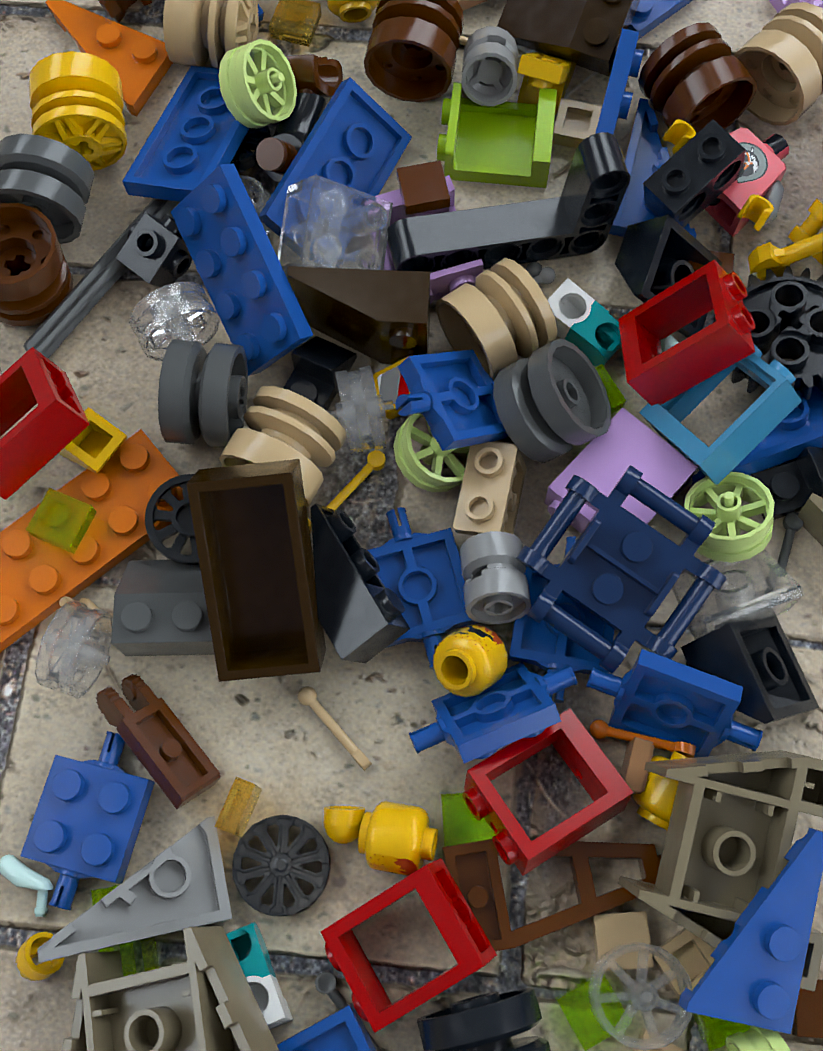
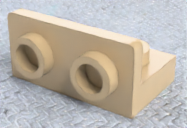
(490, 489)

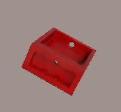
(709, 351)
(45, 429)
(587, 764)
(452, 919)

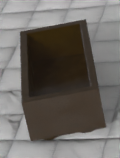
(257, 569)

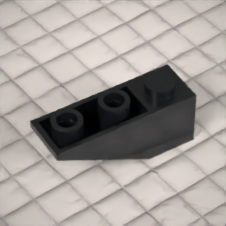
(350, 596)

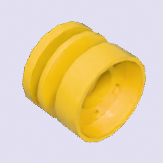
(80, 105)

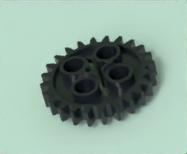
(787, 326)

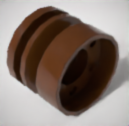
(414, 48)
(697, 79)
(31, 266)

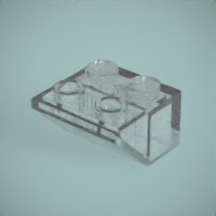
(333, 226)

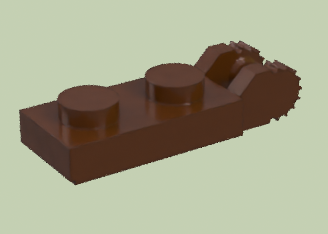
(159, 740)

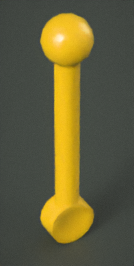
(375, 461)

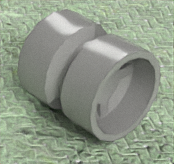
(490, 66)
(494, 578)

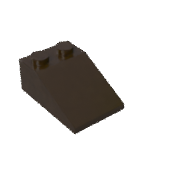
(570, 29)
(367, 309)

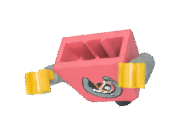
(757, 191)

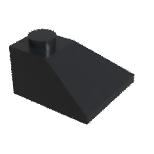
(657, 257)
(760, 661)

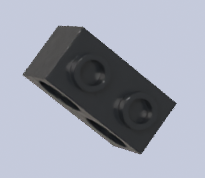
(695, 175)

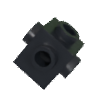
(156, 250)

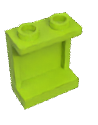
(498, 142)

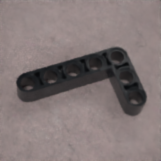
(522, 230)

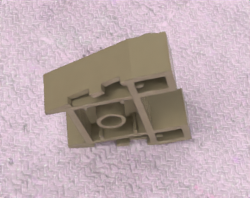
(730, 839)
(168, 1008)

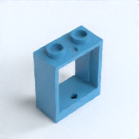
(743, 433)

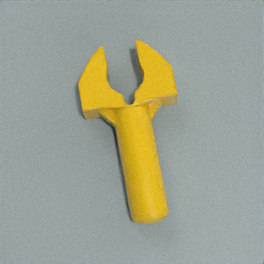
(777, 259)

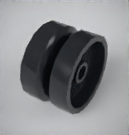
(485, 1024)

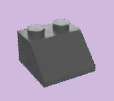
(161, 610)

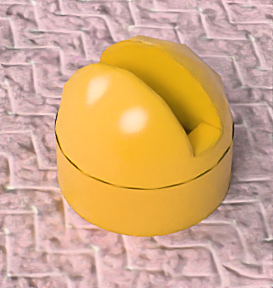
(343, 822)
(29, 951)

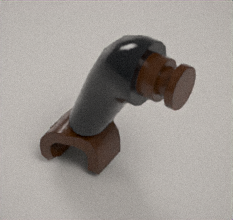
(314, 79)

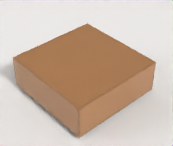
(632, 771)

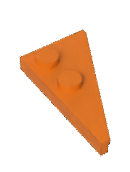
(135, 56)

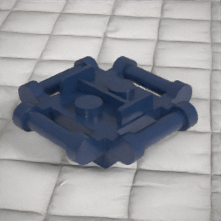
(621, 569)

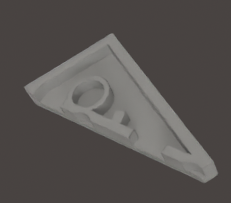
(170, 893)

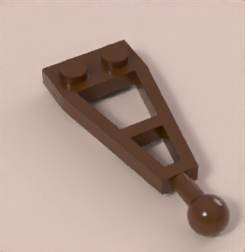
(480, 881)

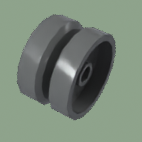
(46, 178)
(202, 392)
(552, 401)

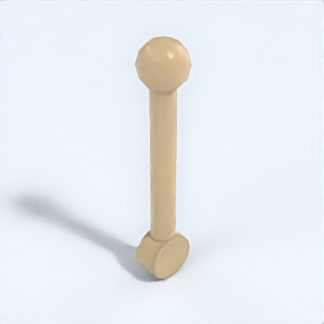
(308, 697)

